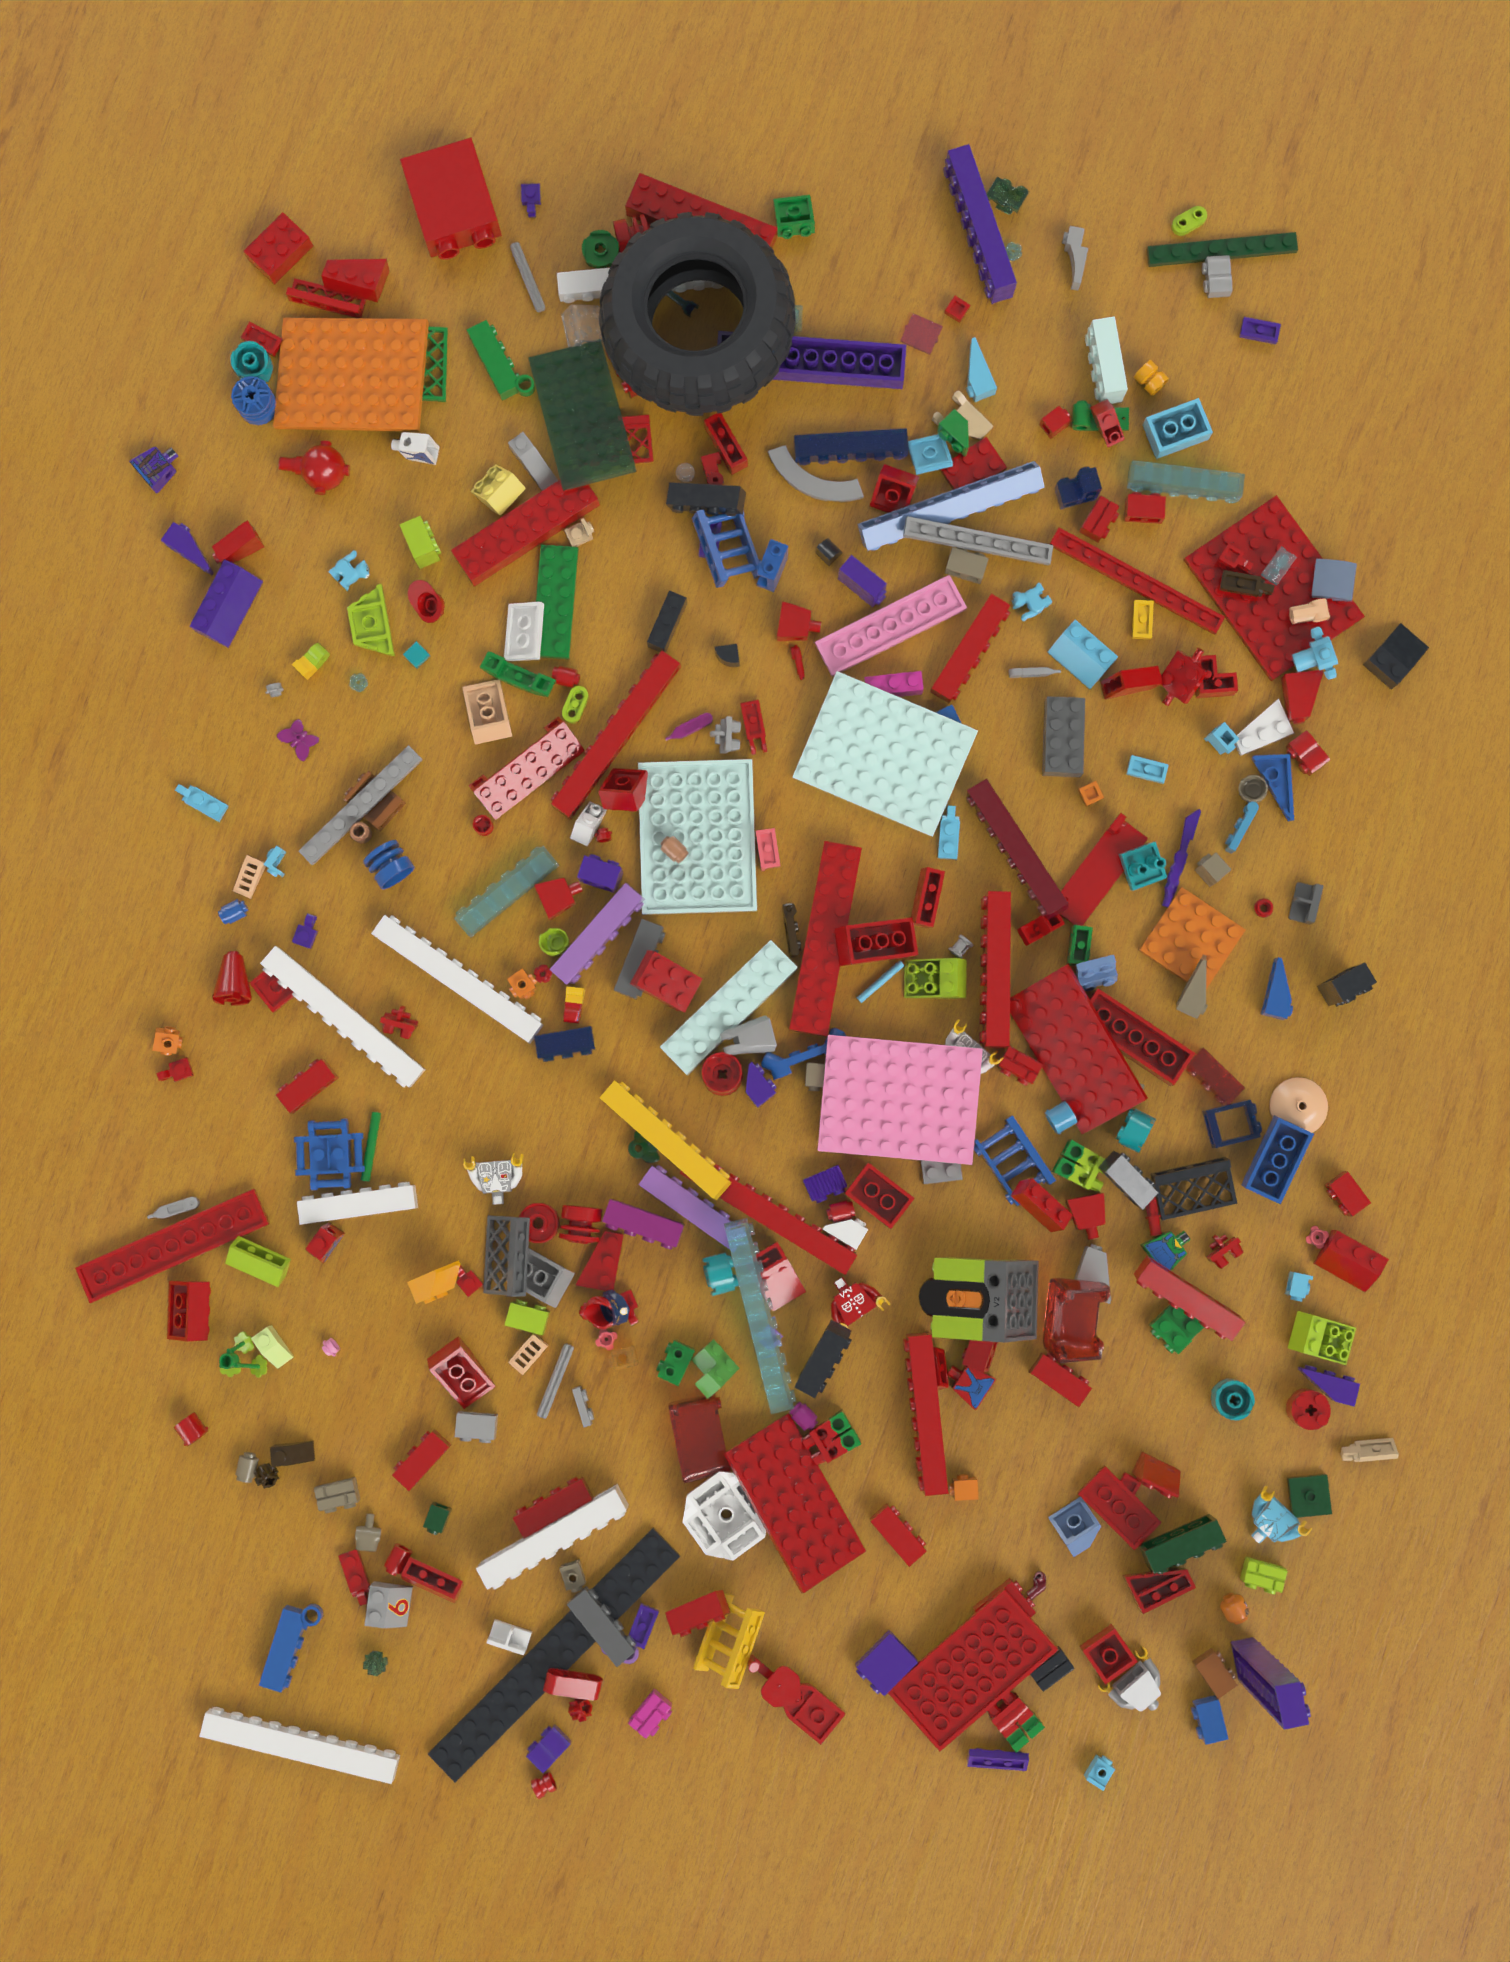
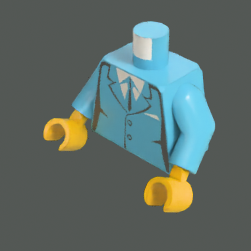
(1275, 1520)

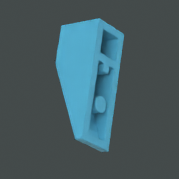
(980, 380)

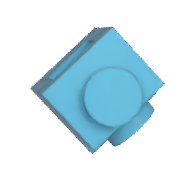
(1222, 738)
(1298, 1285)
(1096, 1765)

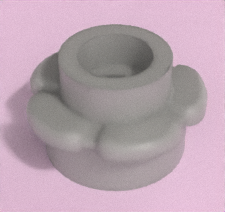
(274, 689)

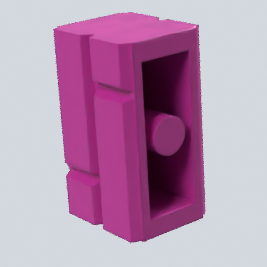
(650, 1713)

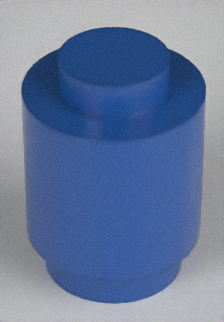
(233, 911)

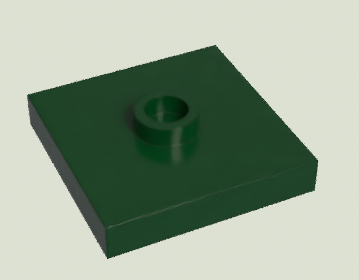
(1309, 1495)

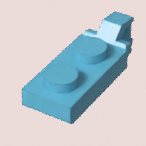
(203, 802)
(949, 835)

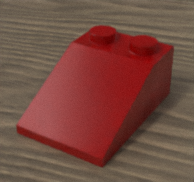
(460, 1372)

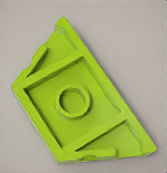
(371, 623)

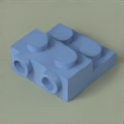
(1097, 972)

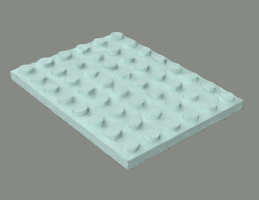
(885, 753)
(713, 817)

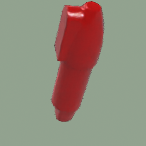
(797, 656)

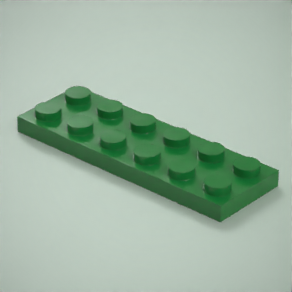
(557, 591)

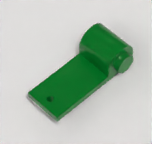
(1083, 419)

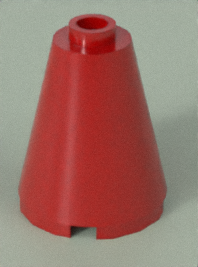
(232, 981)

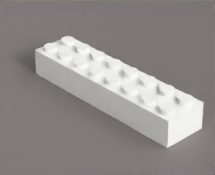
(547, 1541)

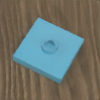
(929, 454)

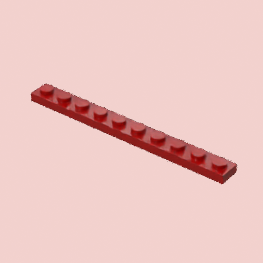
(1137, 581)

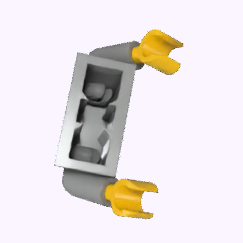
(1137, 1687)

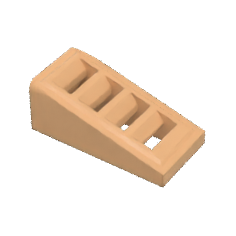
(255, 880)
(537, 1340)

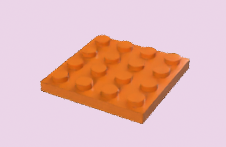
(1188, 932)

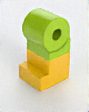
(311, 661)

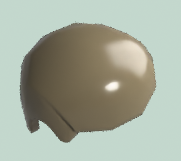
(1253, 789)

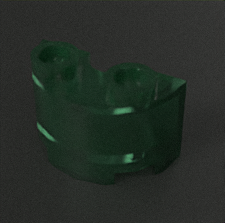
(1006, 196)

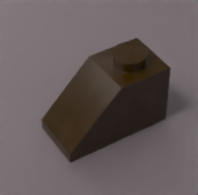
(292, 1453)

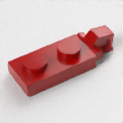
(355, 1575)

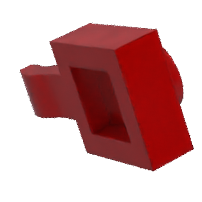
(1232, 558)
(178, 1070)
(468, 1281)
(631, 1301)

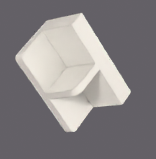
(509, 1637)

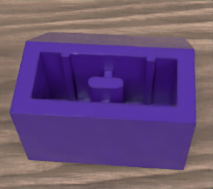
(757, 1086)

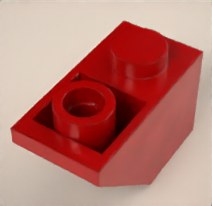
(1107, 422)

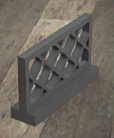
(516, 1256)

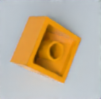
(434, 1283)

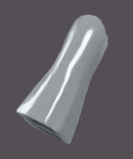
(751, 1037)

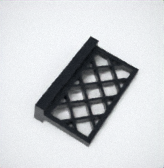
(1189, 1172)

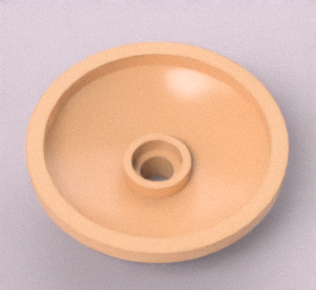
(1286, 1100)

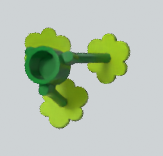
(231, 1364)

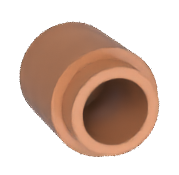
(355, 831)
(674, 849)

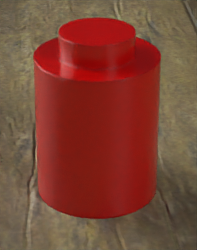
(397, 1559)

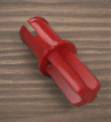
(1153, 1218)

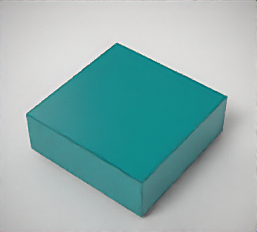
(416, 655)

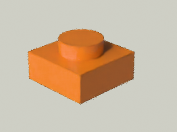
(1090, 793)

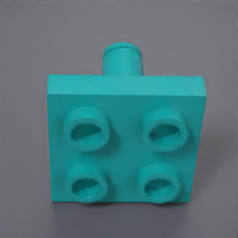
(1143, 866)

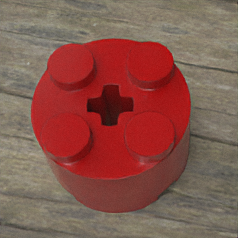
(1319, 1412)

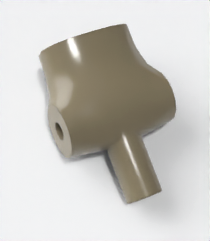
(367, 1536)

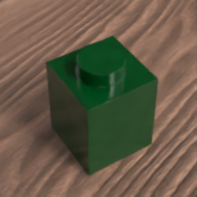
(437, 1518)

